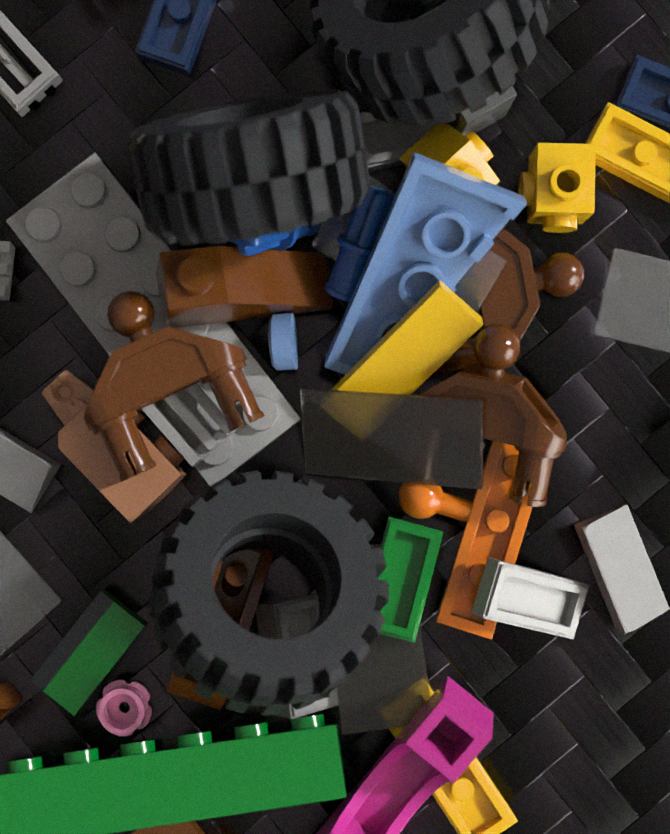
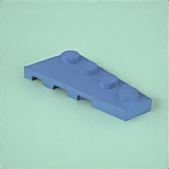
(430, 234)

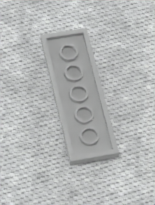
(97, 246)

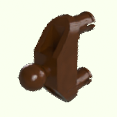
(515, 292)
(154, 369)
(511, 411)

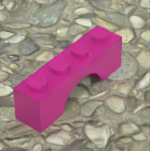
(420, 760)

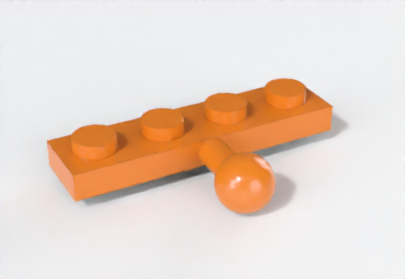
(491, 529)

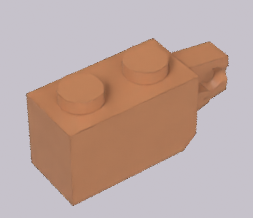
(133, 497)

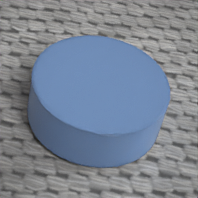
(283, 341)

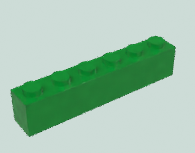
(176, 783)

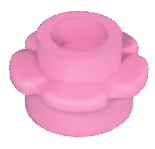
(122, 722)

